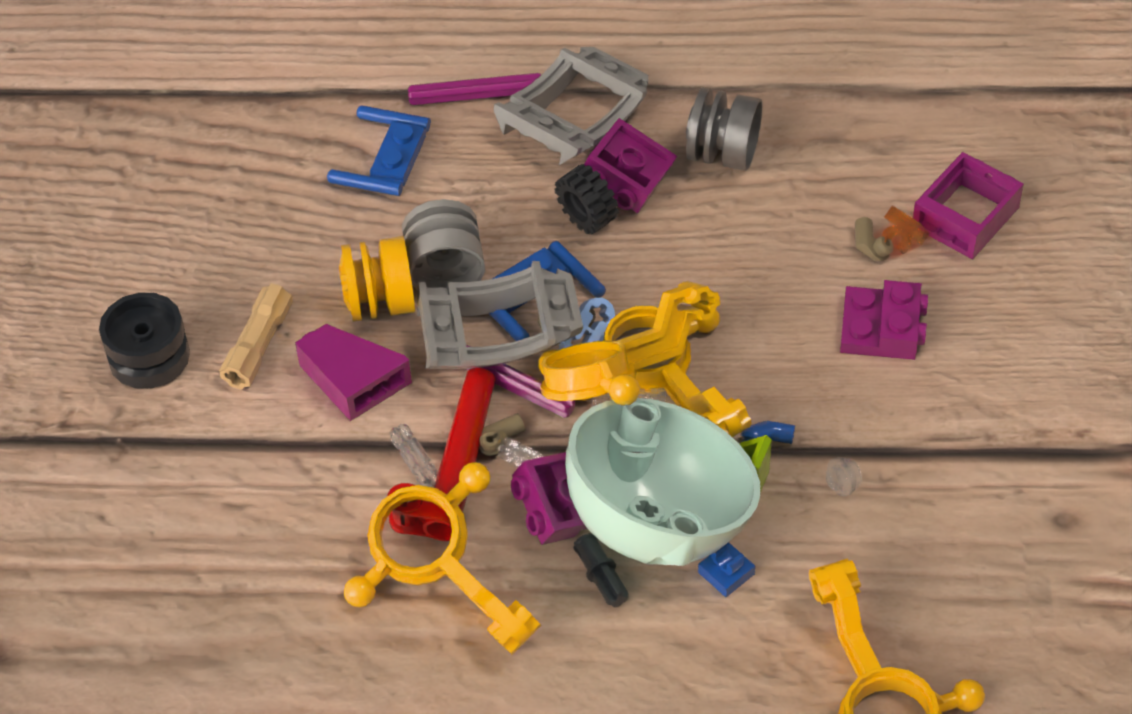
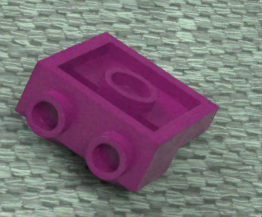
(630, 164)
(884, 320)
(546, 496)

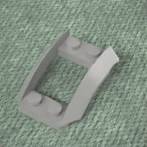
(527, 107)
(443, 309)

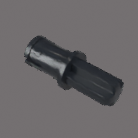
(601, 570)

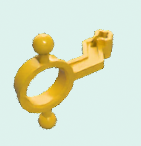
(611, 366)
(710, 404)
(839, 585)
(511, 625)

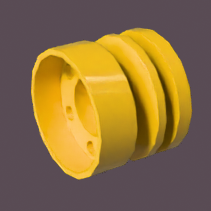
(377, 278)

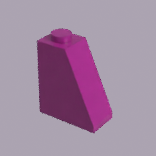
(352, 369)

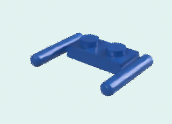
(395, 155)
(550, 259)

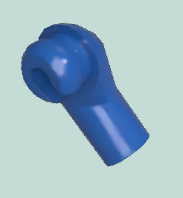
(776, 431)

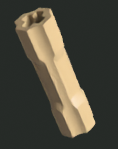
(246, 356)

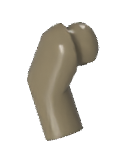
(867, 244)
(496, 432)

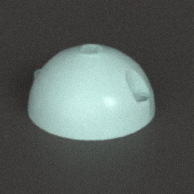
(671, 500)

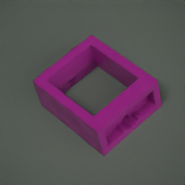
(955, 229)

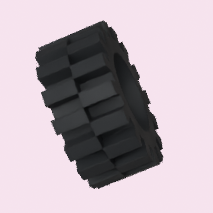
(586, 199)

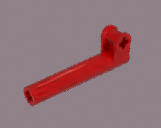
(462, 447)

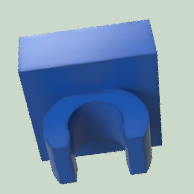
(726, 569)

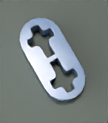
(597, 329)

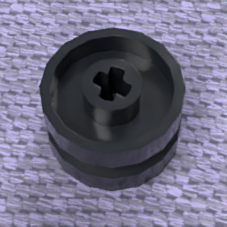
(144, 340)

